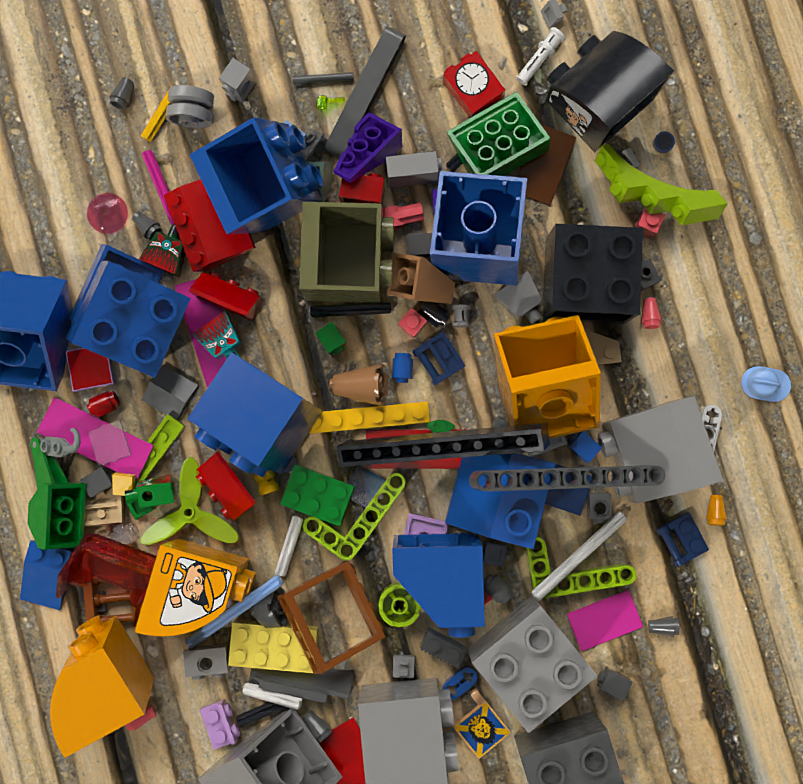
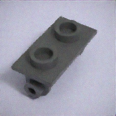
(314, 144)

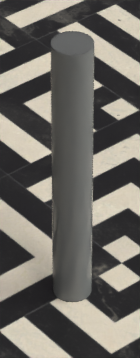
(322, 78)

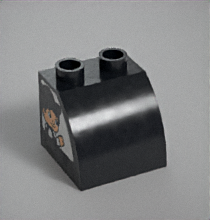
(606, 86)

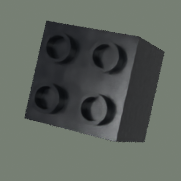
(593, 273)

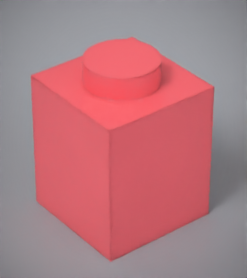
(649, 223)
(412, 323)

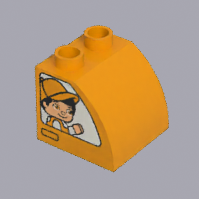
(192, 587)

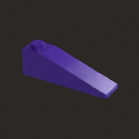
(368, 147)

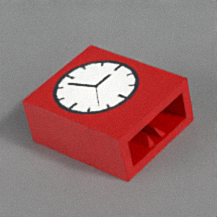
(473, 84)

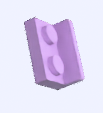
(220, 724)

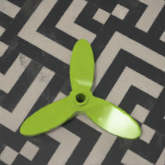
(190, 496)

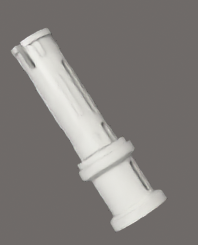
(546, 49)

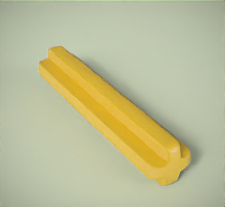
(156, 120)

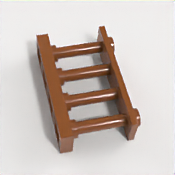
(94, 600)

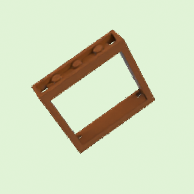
(302, 631)

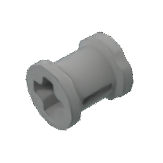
(461, 315)

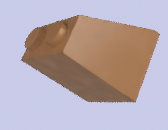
(419, 280)

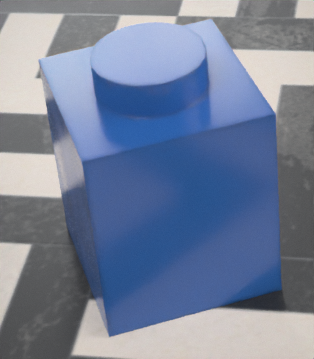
(583, 446)

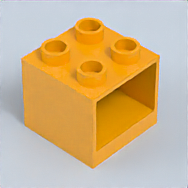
(549, 376)

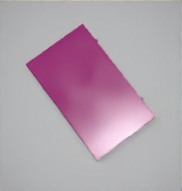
(604, 620)

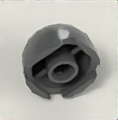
(269, 611)

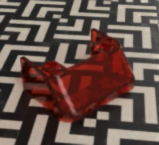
(111, 563)

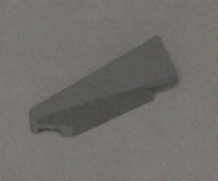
(304, 685)

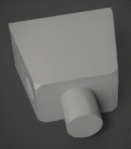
(521, 299)

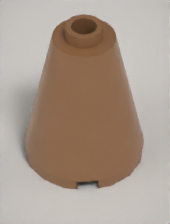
(362, 384)

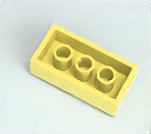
(267, 647)

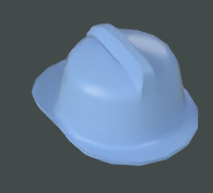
(766, 384)

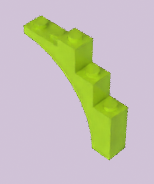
(657, 197)

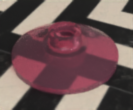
(114, 219)

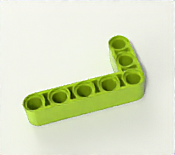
(362, 522)
(573, 578)

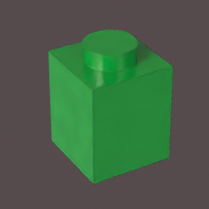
(331, 339)

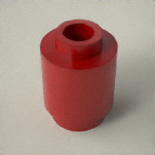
(103, 404)

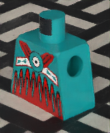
(219, 336)

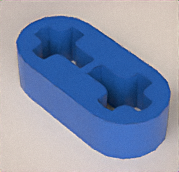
(462, 687)

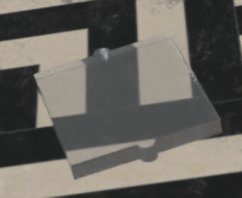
(109, 443)

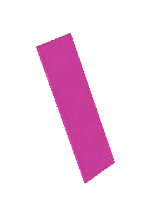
(196, 316)
(63, 416)

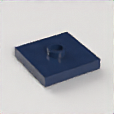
(568, 499)

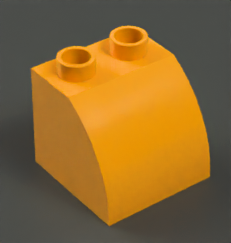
(98, 686)

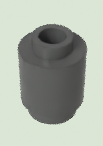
(497, 588)

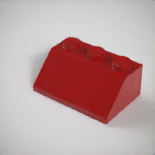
(226, 295)
(224, 487)

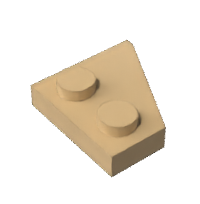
(604, 348)
(104, 509)

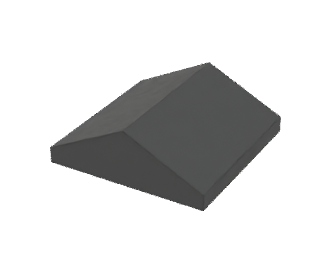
(169, 392)

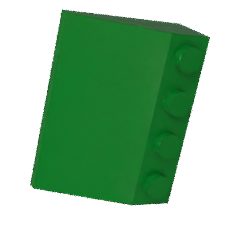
(499, 138)

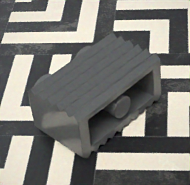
(443, 647)

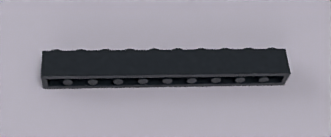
(445, 445)

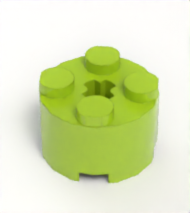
(392, 615)

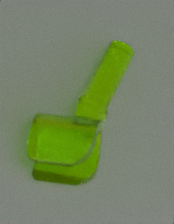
(323, 100)

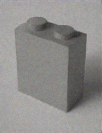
(413, 169)

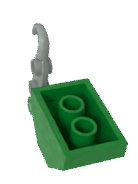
(57, 505)

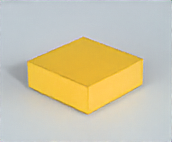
(122, 482)

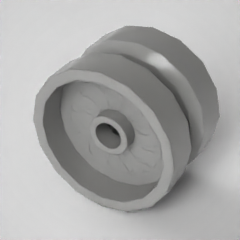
(189, 106)

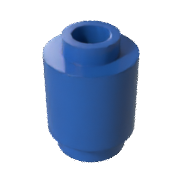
(402, 367)

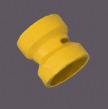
(267, 483)

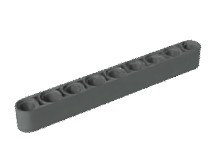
(578, 478)

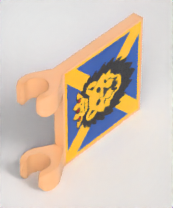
(481, 726)

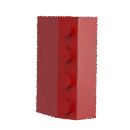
(202, 230)

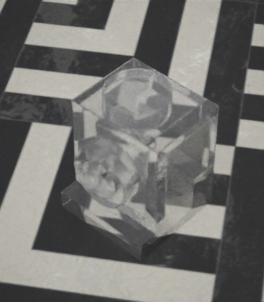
(124, 533)

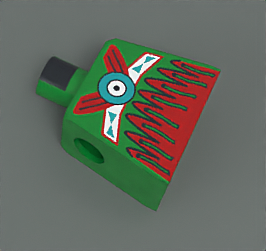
(161, 492)

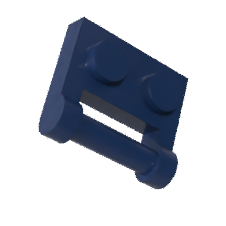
(444, 354)
(688, 536)

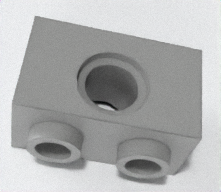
(237, 81)
(194, 661)

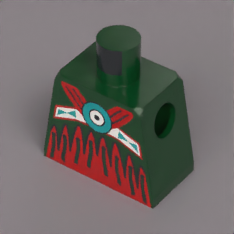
(165, 252)

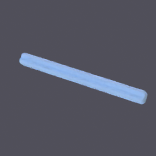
(234, 611)

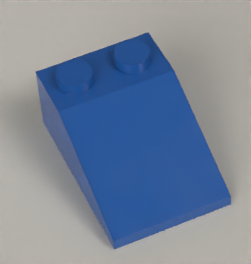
(41, 575)

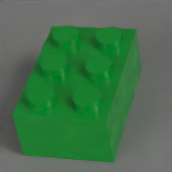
(318, 495)

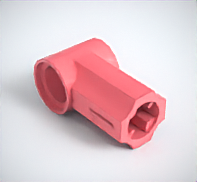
(404, 215)

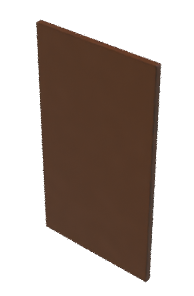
(547, 169)

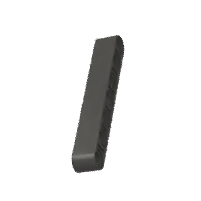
(365, 89)

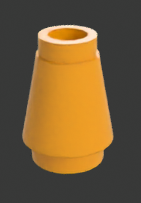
(716, 511)

